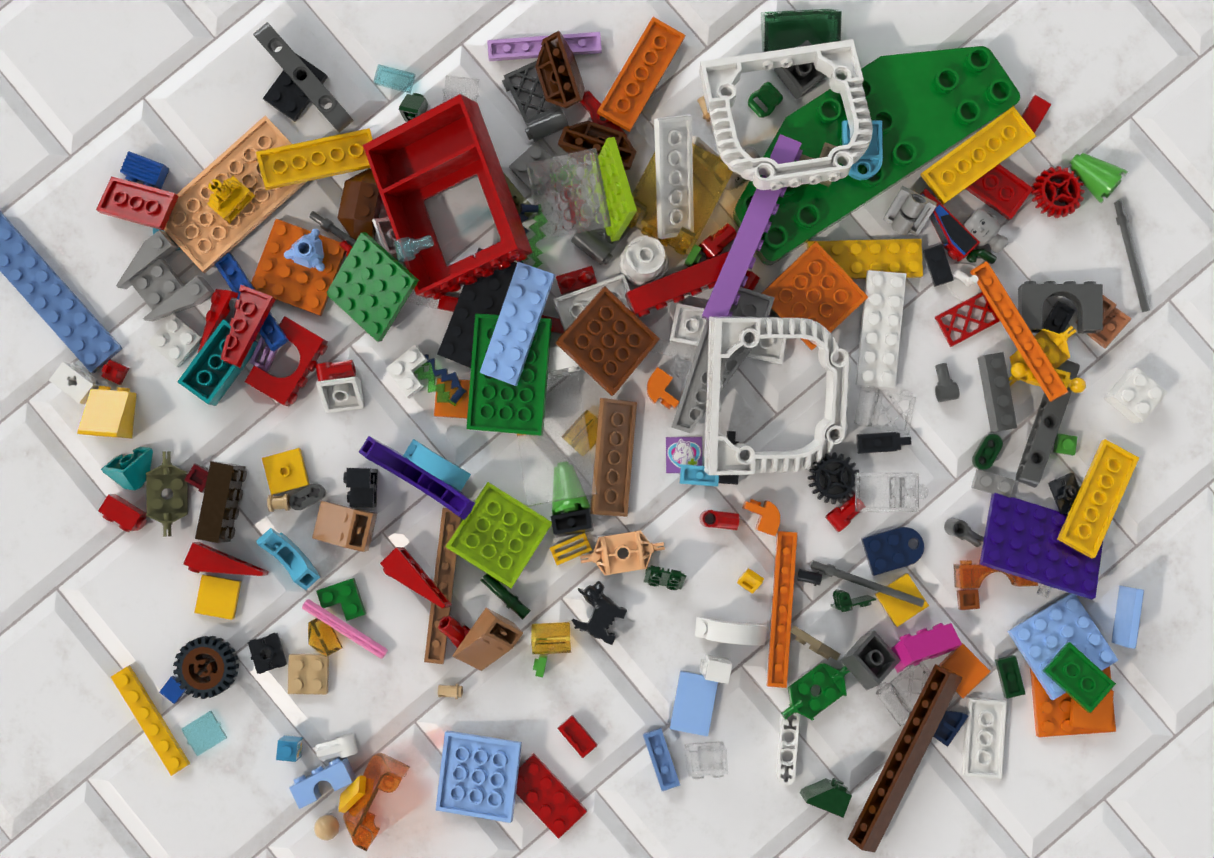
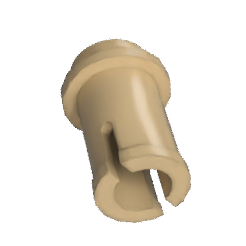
(706, 115)
(450, 691)

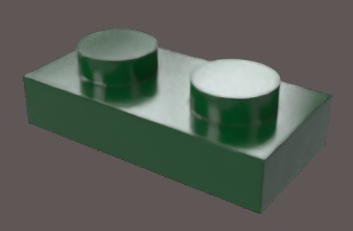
(1010, 676)

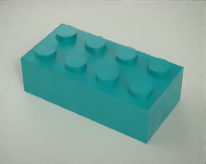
(209, 375)

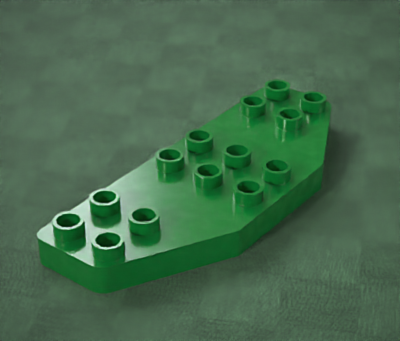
(925, 110)

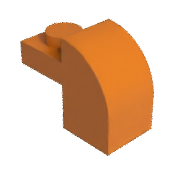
(655, 389)
(769, 516)

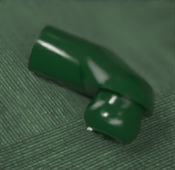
(981, 253)

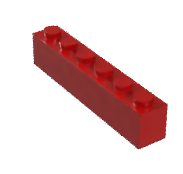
(675, 286)

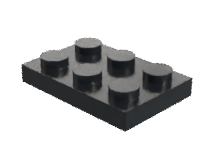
(287, 96)

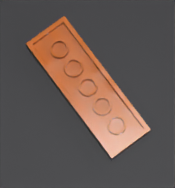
(641, 74)

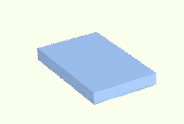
(1127, 616)
(693, 704)

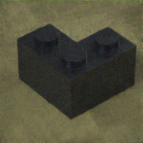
(362, 486)

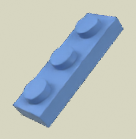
(661, 759)

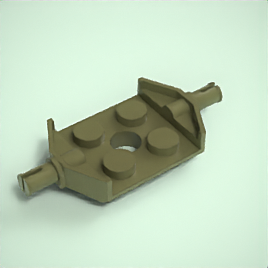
(159, 508)

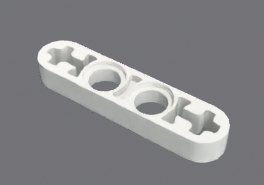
(788, 746)

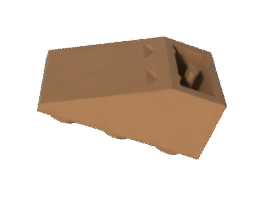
(344, 526)
(488, 640)

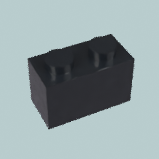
(572, 523)

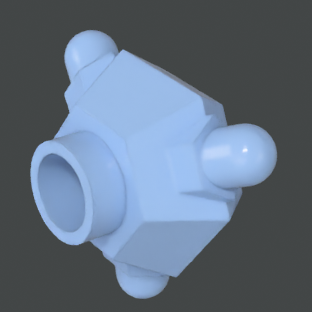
(307, 251)

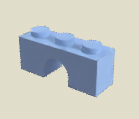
(338, 774)

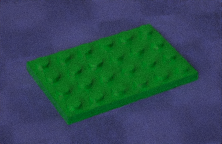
(503, 406)

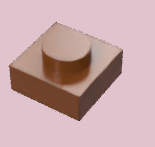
(968, 599)

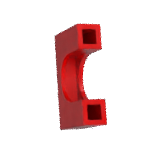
(285, 389)

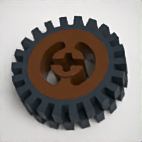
(220, 671)

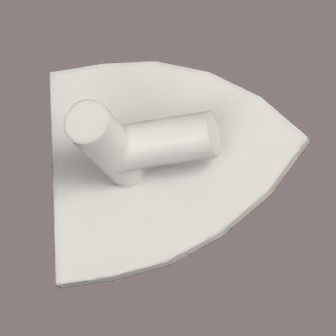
(964, 284)

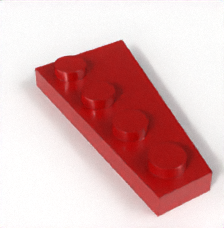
(248, 319)

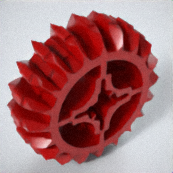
(1070, 198)

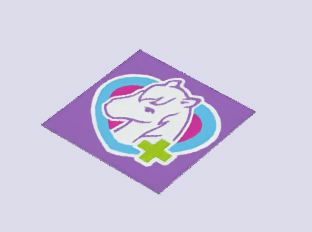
(682, 451)

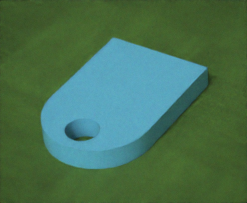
(872, 157)

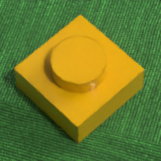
(750, 580)

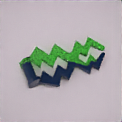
(541, 220)
(440, 388)

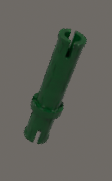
(507, 597)

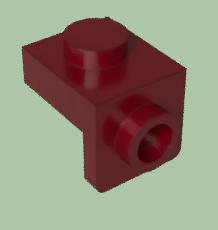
(197, 477)

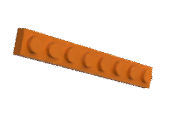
(1019, 332)
(781, 609)

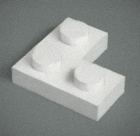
(403, 371)

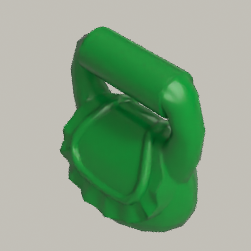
(769, 96)

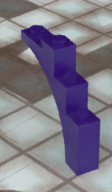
(416, 476)

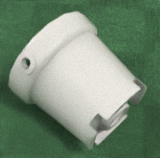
(644, 261)

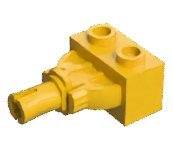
(229, 197)

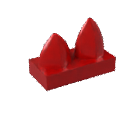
(576, 280)

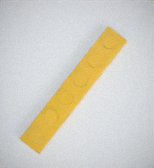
(150, 720)

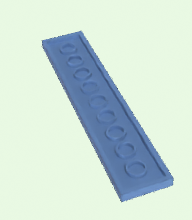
(54, 300)

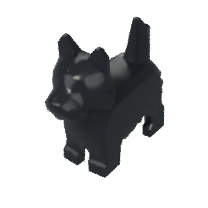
(603, 613)

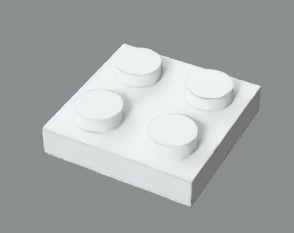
(175, 340)

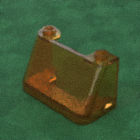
(383, 774)

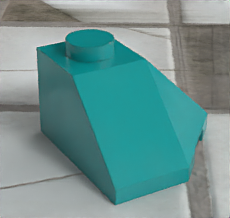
(131, 469)

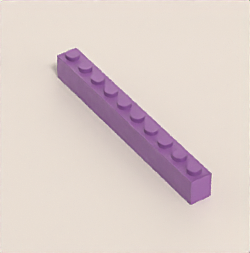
(749, 237)

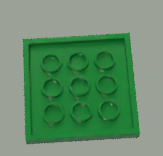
(371, 286)

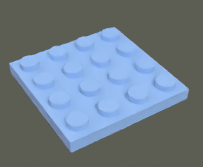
(1050, 629)
(478, 776)

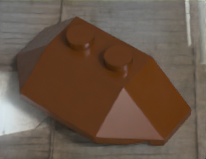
(559, 72)
(593, 135)
(360, 204)

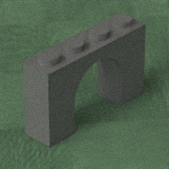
(1085, 297)

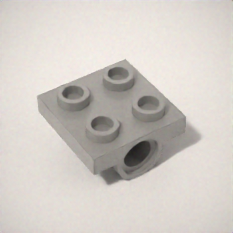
(909, 212)

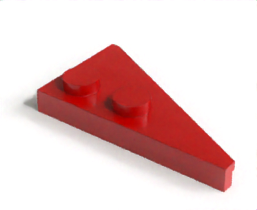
(218, 311)

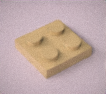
(308, 674)

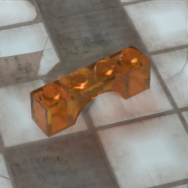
(972, 574)

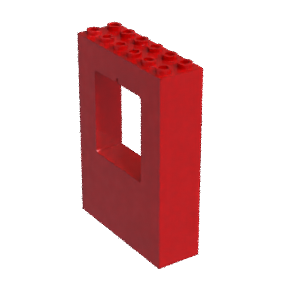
(428, 158)

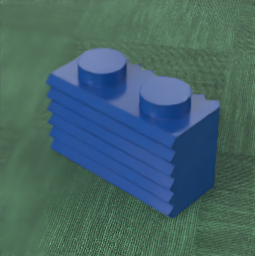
(144, 170)

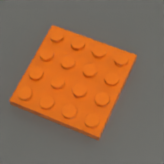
(293, 282)
(815, 290)
(1053, 716)

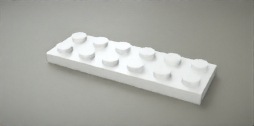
(674, 175)
(688, 328)
(881, 328)

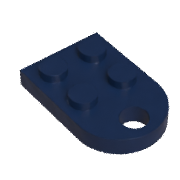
(891, 549)

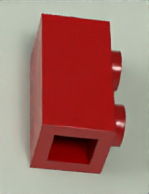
(123, 512)

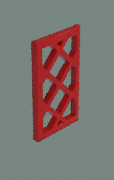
(964, 334)

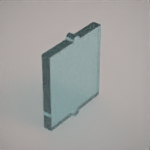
(204, 733)

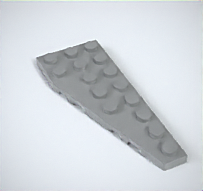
(694, 396)

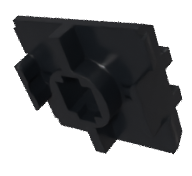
(1058, 488)
(259, 657)

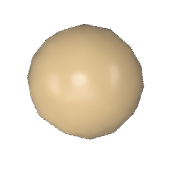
(326, 827)

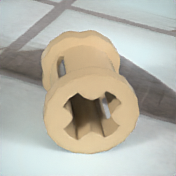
(278, 502)

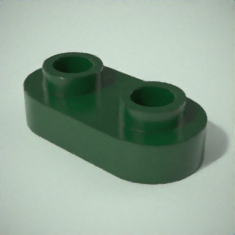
(987, 452)

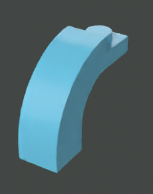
(436, 465)
(290, 556)

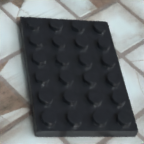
(481, 297)

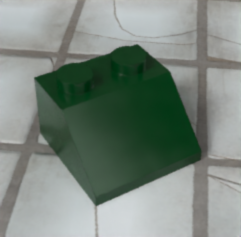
(828, 796)

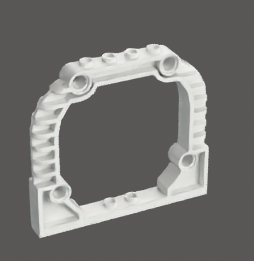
(833, 59)
(728, 335)

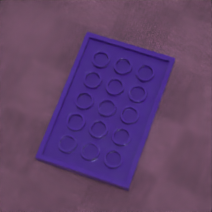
(1024, 543)

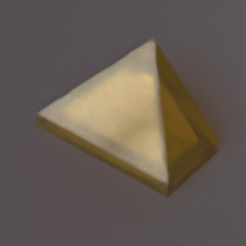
(323, 637)

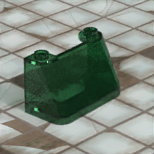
(794, 27)

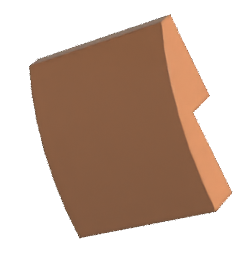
(1113, 323)

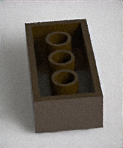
(220, 502)

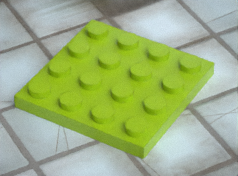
(617, 190)
(499, 535)

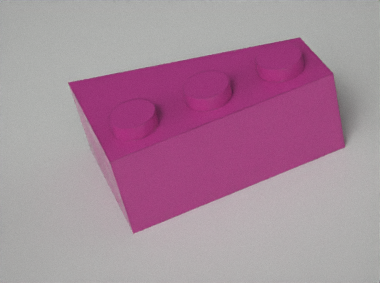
(925, 645)

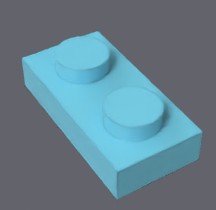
(696, 476)

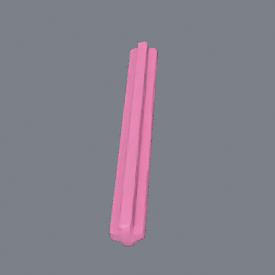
(344, 628)

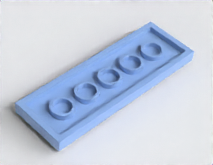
(517, 323)

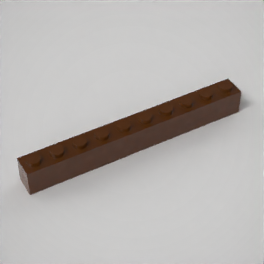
(904, 758)

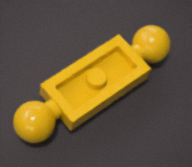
(1076, 385)

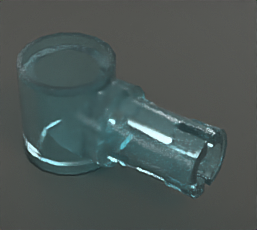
(407, 247)

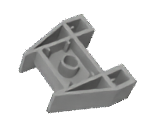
(159, 283)

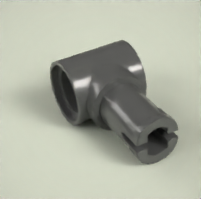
(945, 388)
(963, 531)

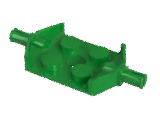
(831, 689)

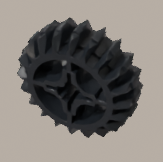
(839, 472)

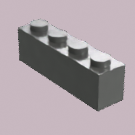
(997, 392)

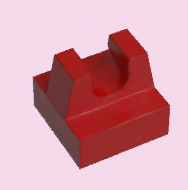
(114, 372)

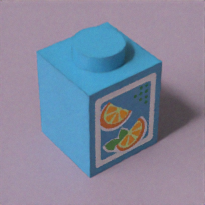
(289, 748)

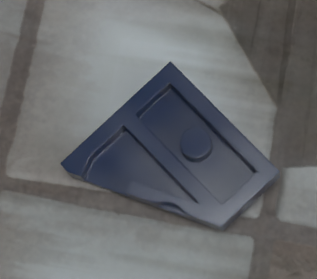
(949, 726)

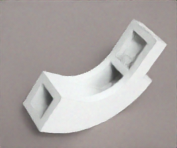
(730, 632)

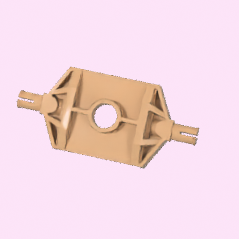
(606, 551)

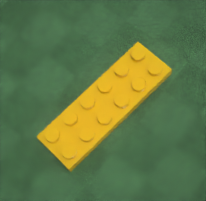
(978, 155)
(314, 159)
(876, 255)
(1098, 498)

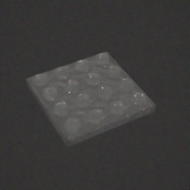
(569, 193)

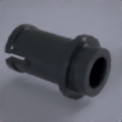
(809, 577)

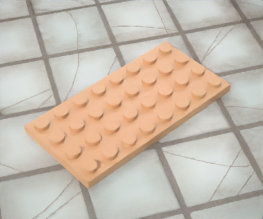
(202, 231)

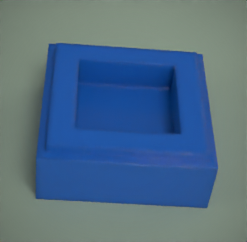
(172, 690)

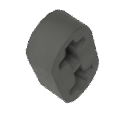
(305, 493)

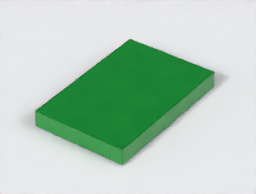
(1079, 677)

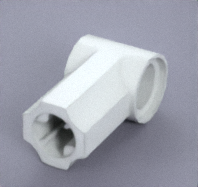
(341, 746)

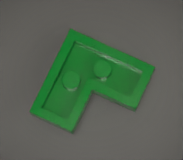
(346, 594)

